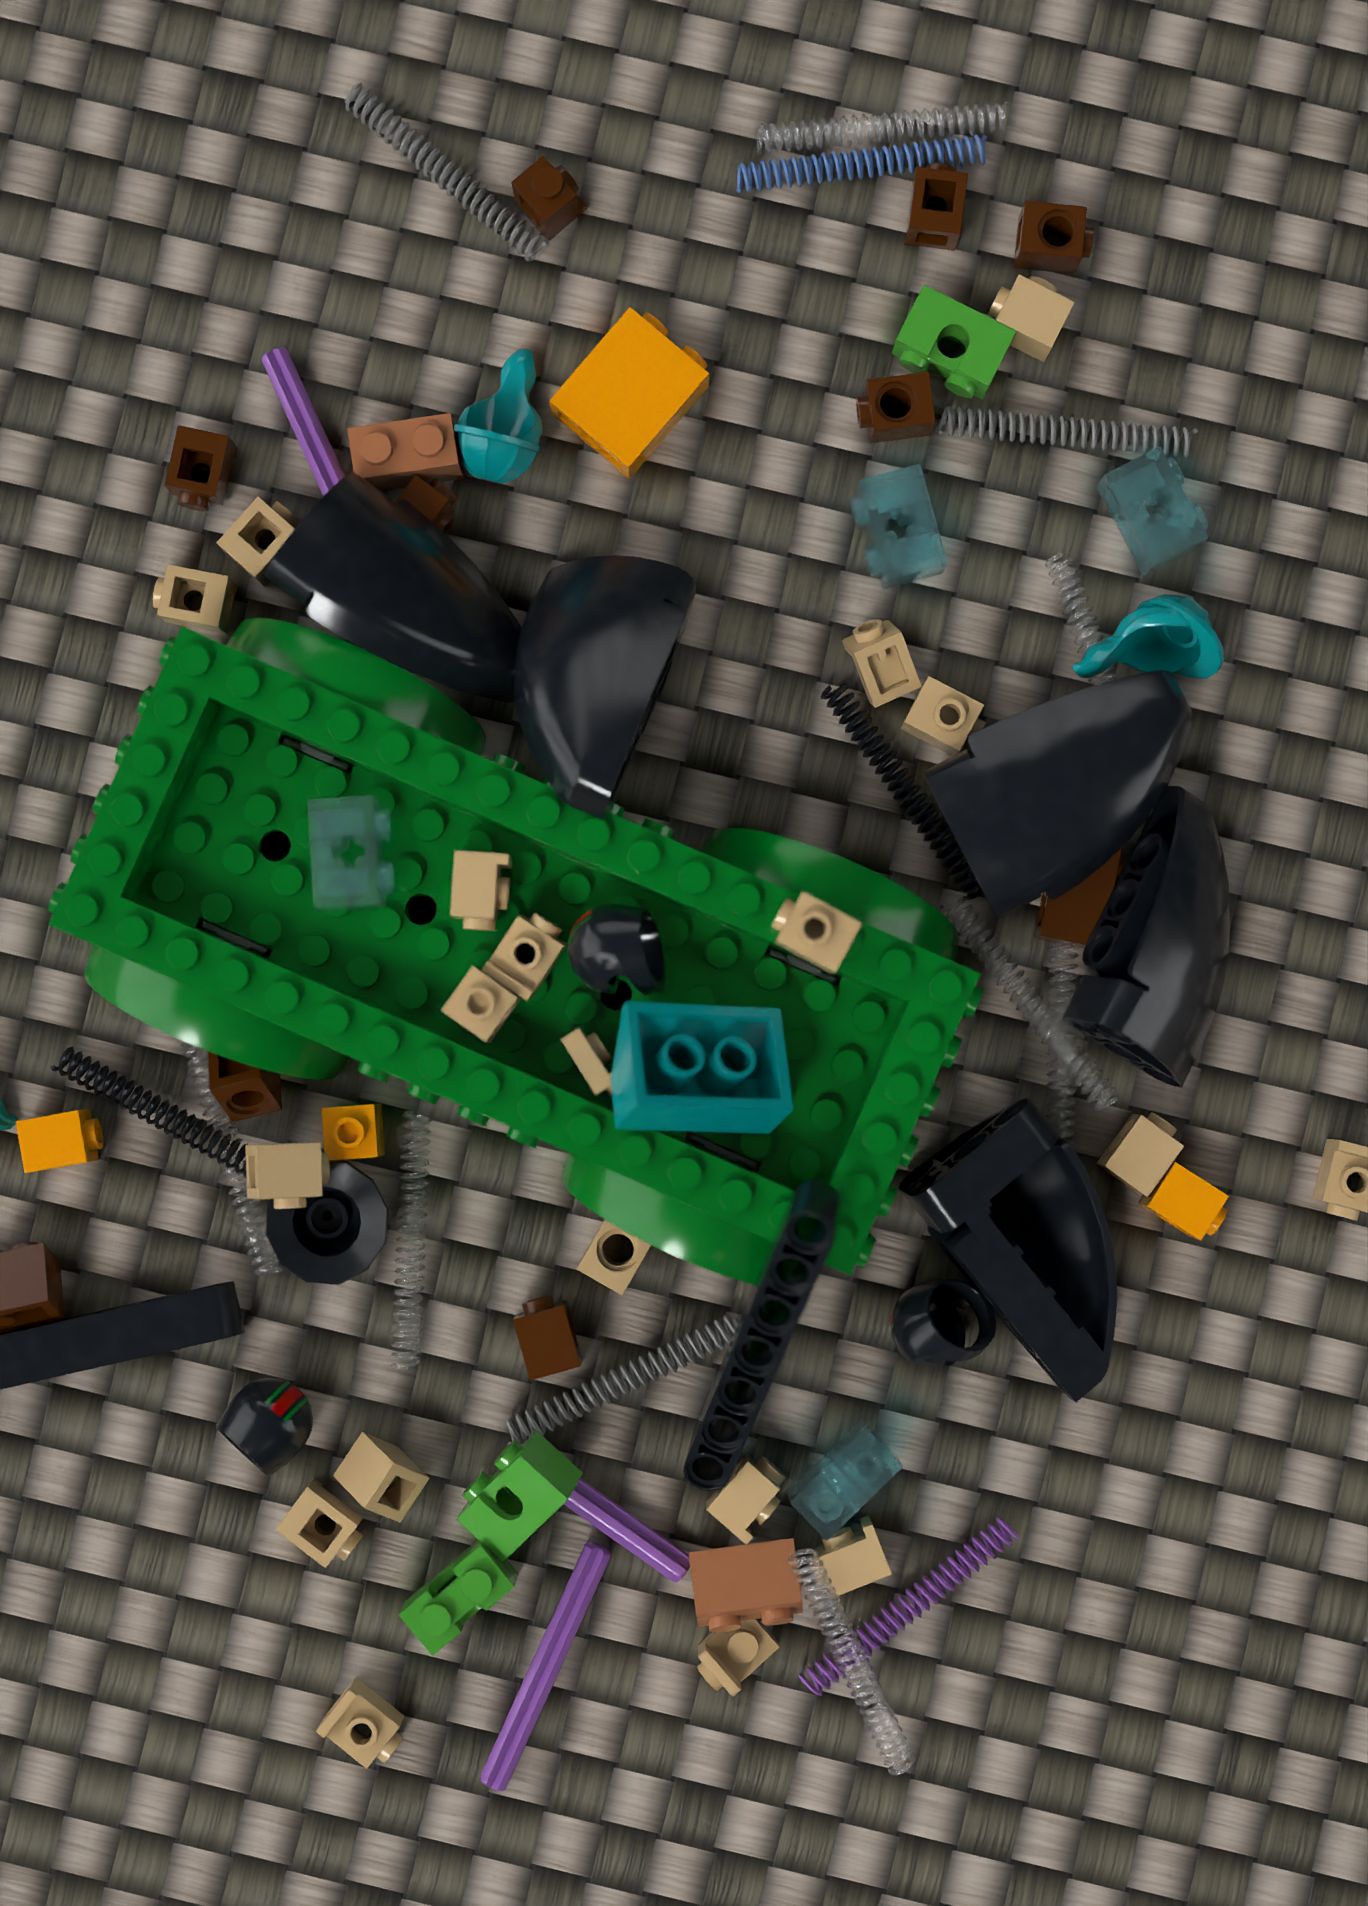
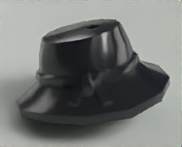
(334, 1247)

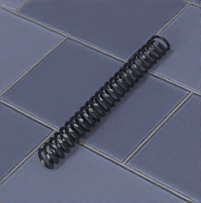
(901, 786)
(84, 1065)

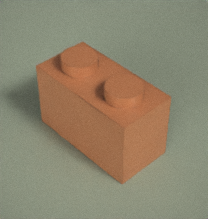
(396, 451)
(745, 1585)

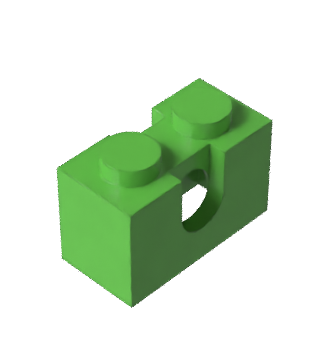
(942, 318)
(518, 1497)
(479, 1584)

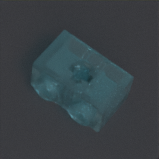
(905, 497)
(1153, 538)
(331, 828)
(844, 1480)

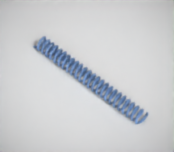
(859, 158)

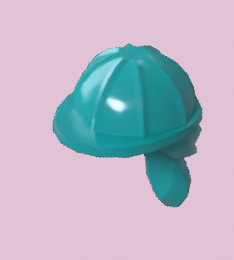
(502, 432)
(1159, 635)

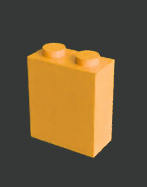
(631, 391)

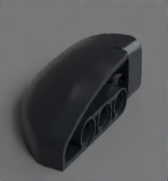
(399, 590)
(595, 668)
(1061, 785)
(1160, 944)
(1028, 1235)

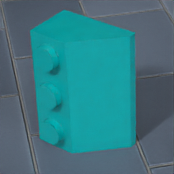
(700, 1068)

